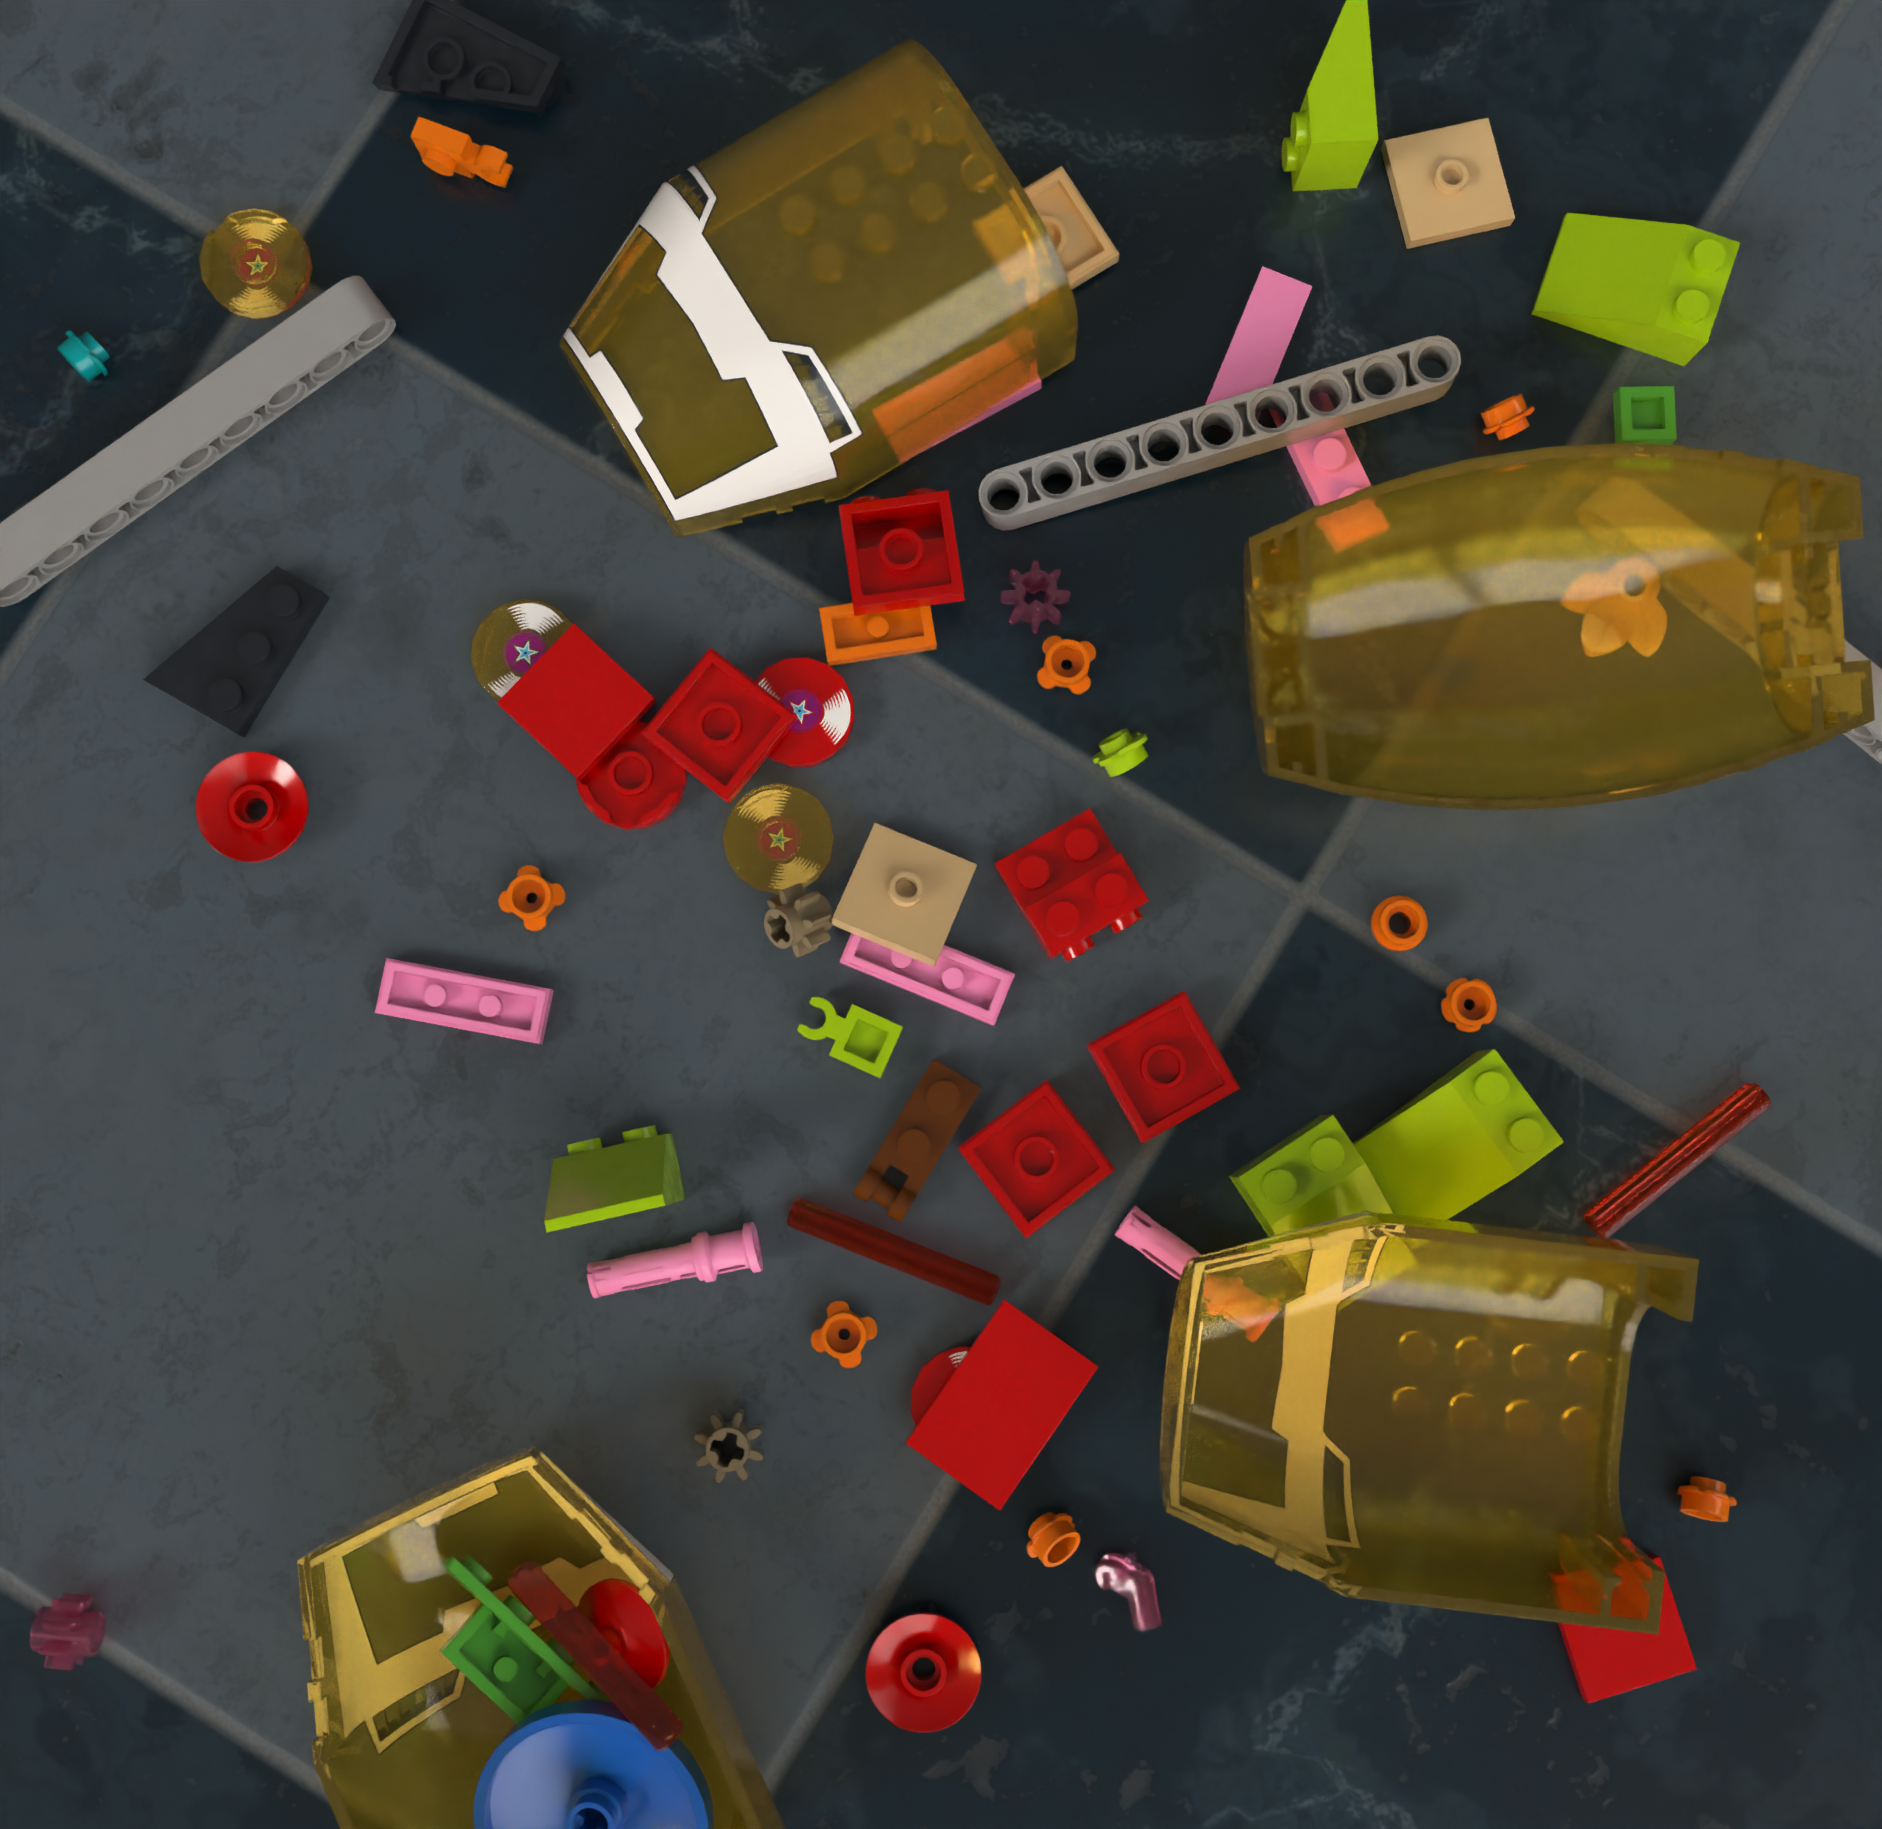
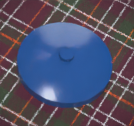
(589, 1770)

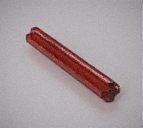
(1677, 1160)
(893, 1251)
(596, 1656)

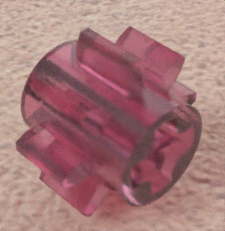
(1033, 582)
(67, 1631)

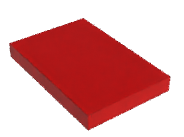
(1001, 1404)

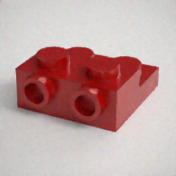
(901, 551)
(1072, 886)

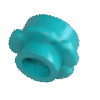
(84, 355)

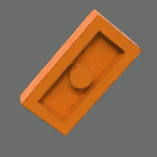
(876, 634)

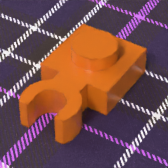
(453, 151)

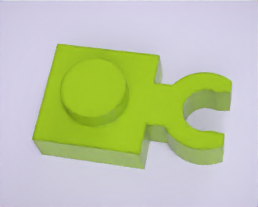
(860, 1038)

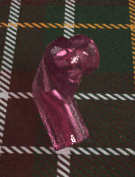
(1133, 1582)

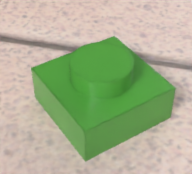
(1645, 415)

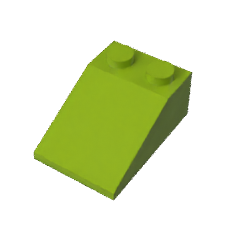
(1338, 115)
(1637, 283)
(1457, 1140)
(614, 1179)
(1309, 1180)

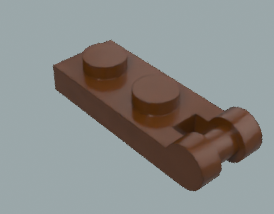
(918, 1138)

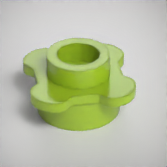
(1121, 752)

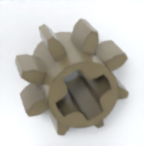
(798, 920)
(715, 1450)

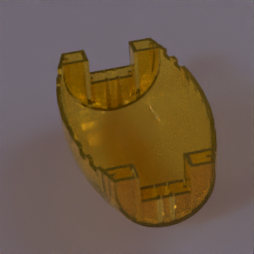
(1555, 627)

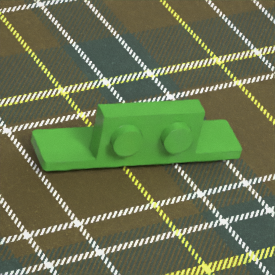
(505, 1655)

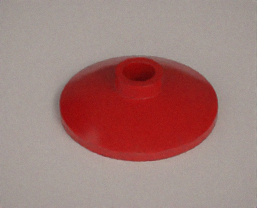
(227, 800)
(629, 1626)
(927, 1701)

